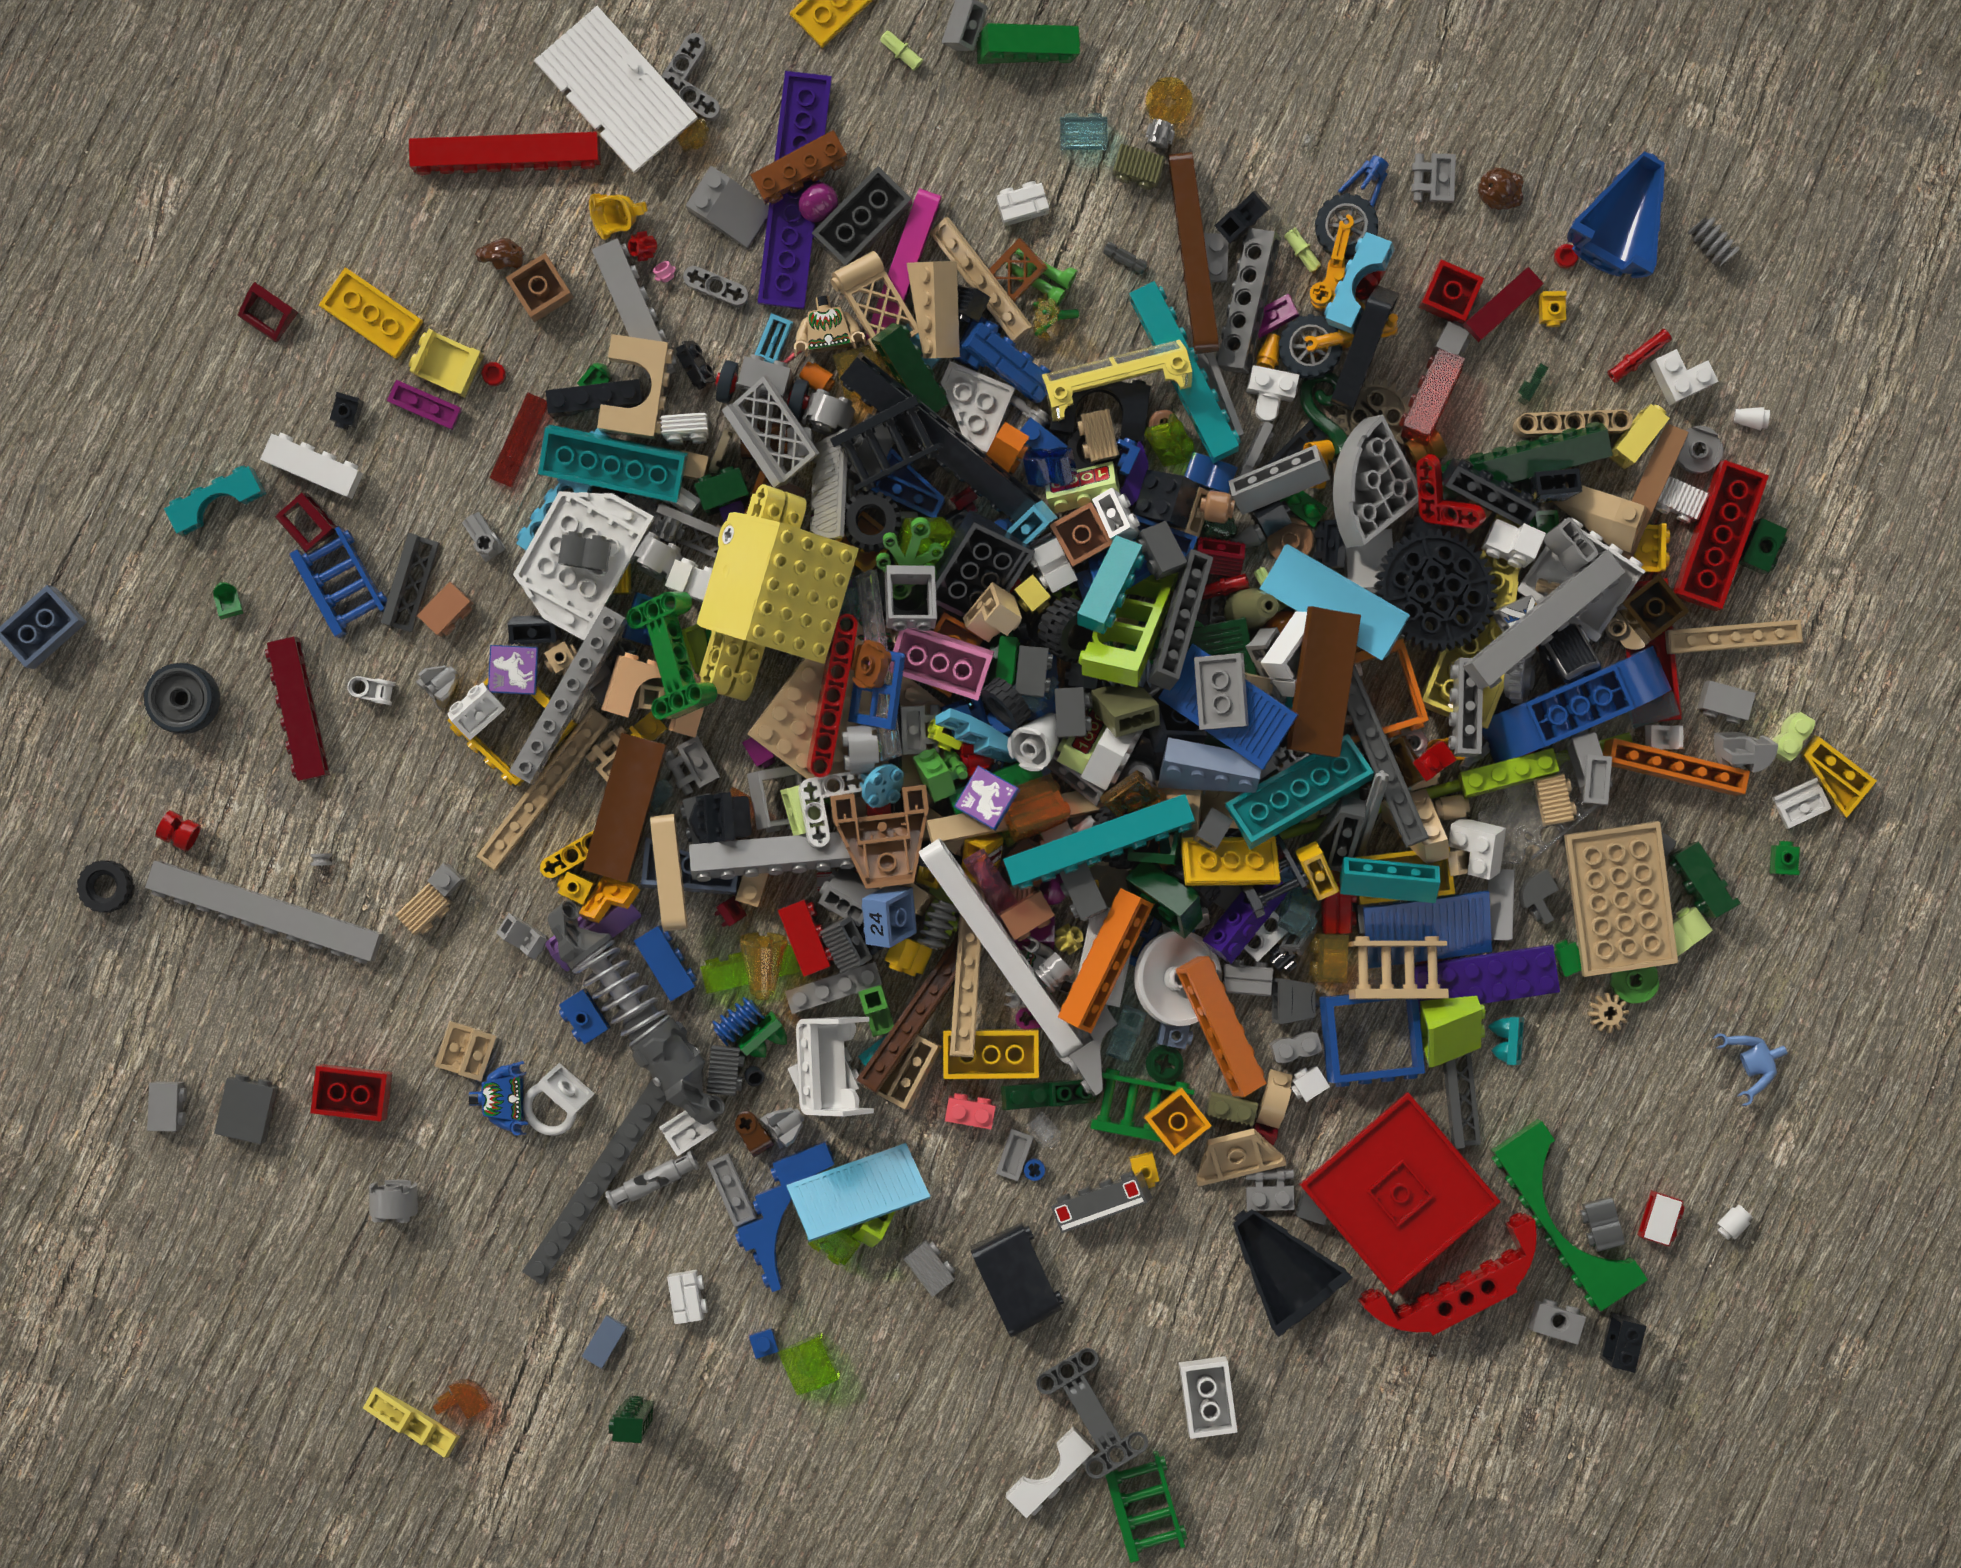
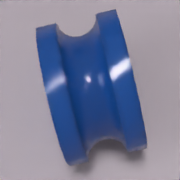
(1041, 1168)

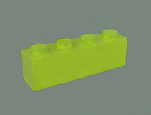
(1508, 773)

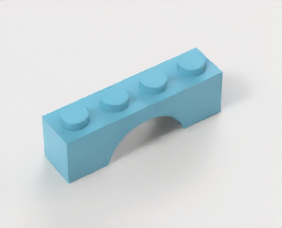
(1371, 256)

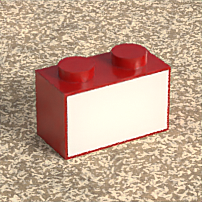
(1661, 1218)

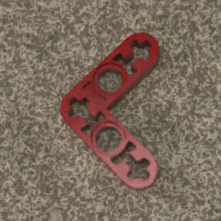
(1439, 505)

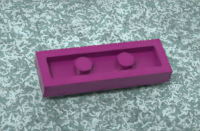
(424, 404)

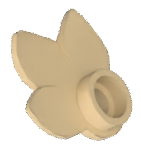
(1627, 636)

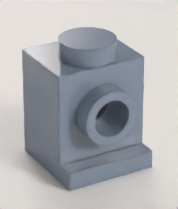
(1165, 1036)

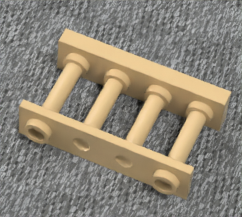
(1387, 988)

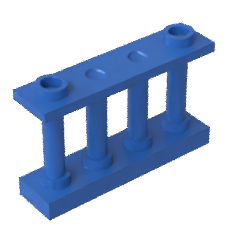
(325, 602)

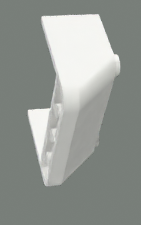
(823, 1066)

